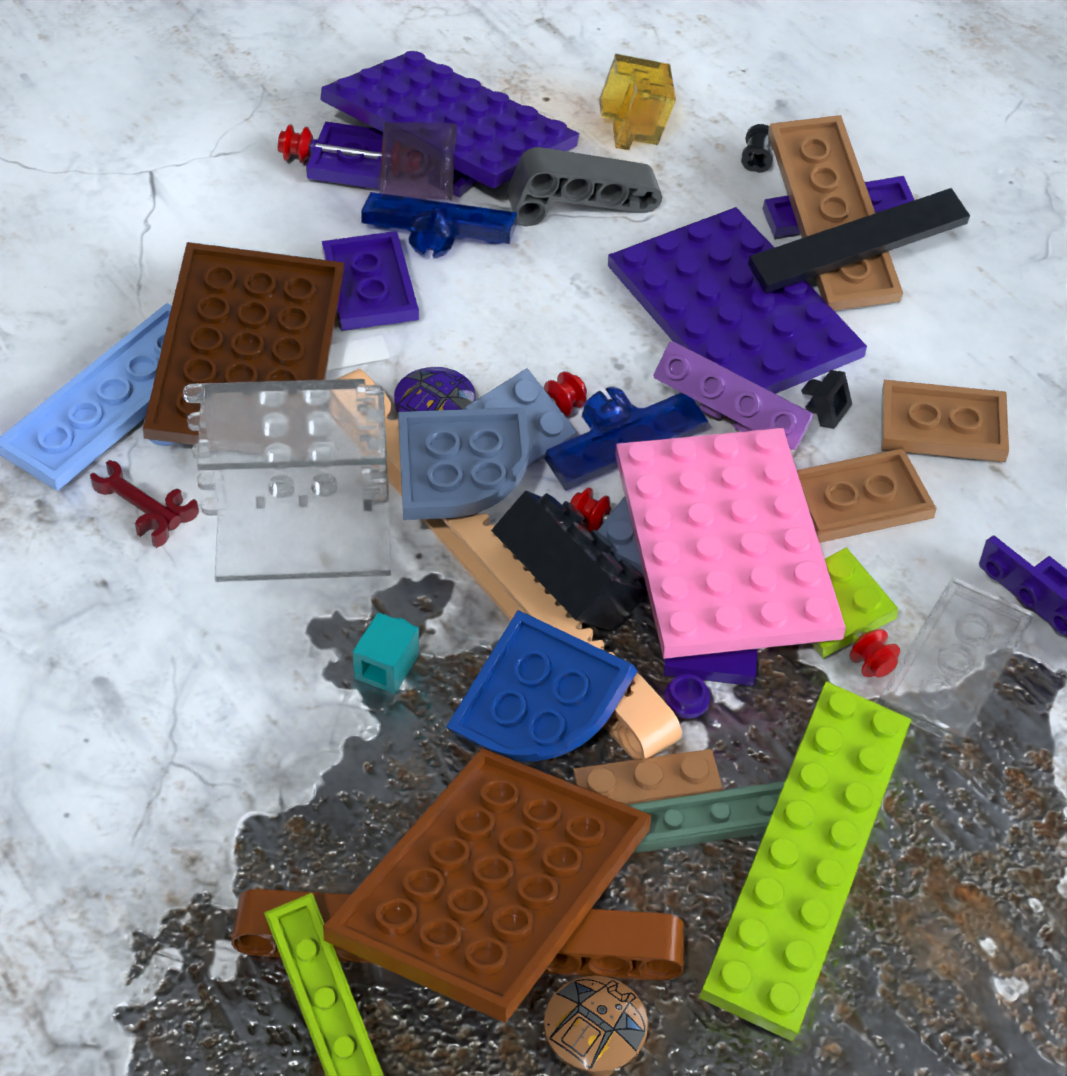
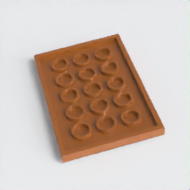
(489, 883)

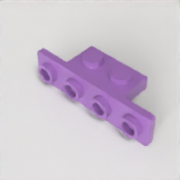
(730, 394)

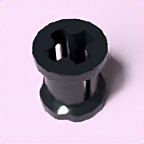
(758, 153)

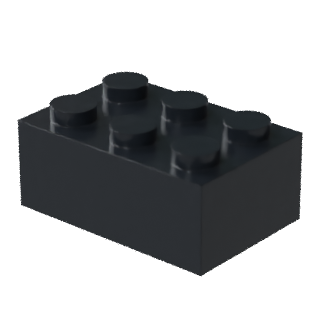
(571, 560)

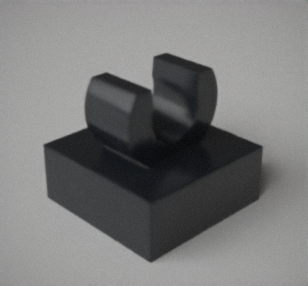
(830, 398)

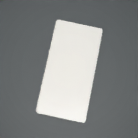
(357, 352)

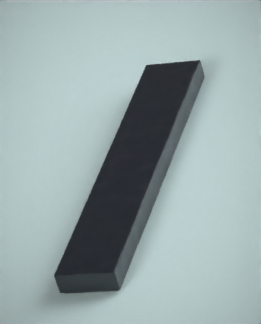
(858, 240)

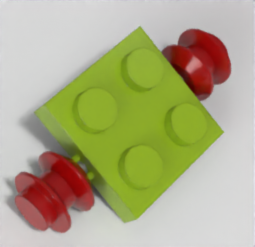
(863, 610)

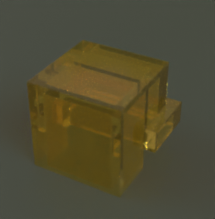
(638, 98)

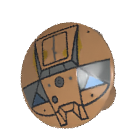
(595, 1024)

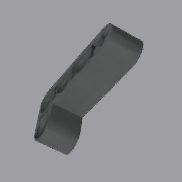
(579, 179)

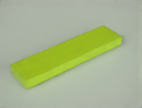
(322, 990)

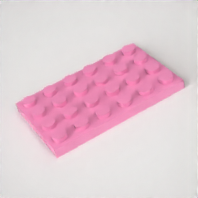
(727, 543)

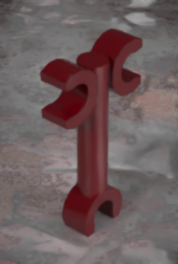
(156, 516)

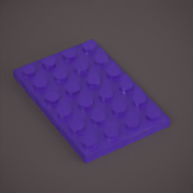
(489, 128)
(712, 303)

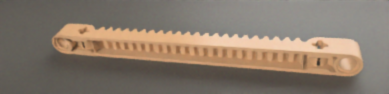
(642, 718)

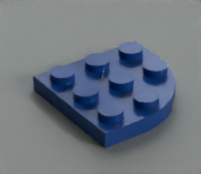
(540, 693)

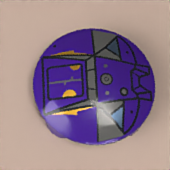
(433, 390)

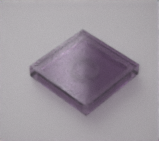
(418, 160)

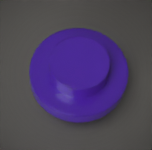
(687, 696)

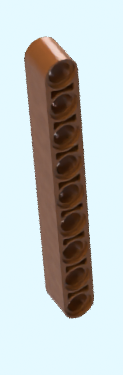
(602, 945)

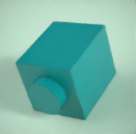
(386, 652)

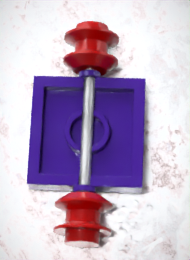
(339, 155)

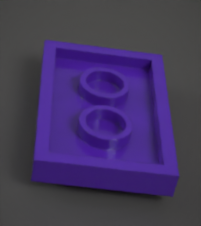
(374, 282)

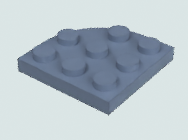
(460, 460)

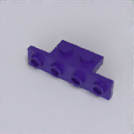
(1037, 586)

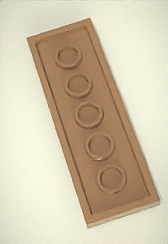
(826, 193)

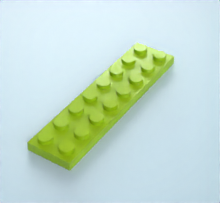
(806, 863)

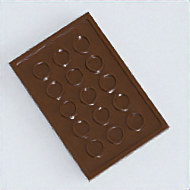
(241, 321)

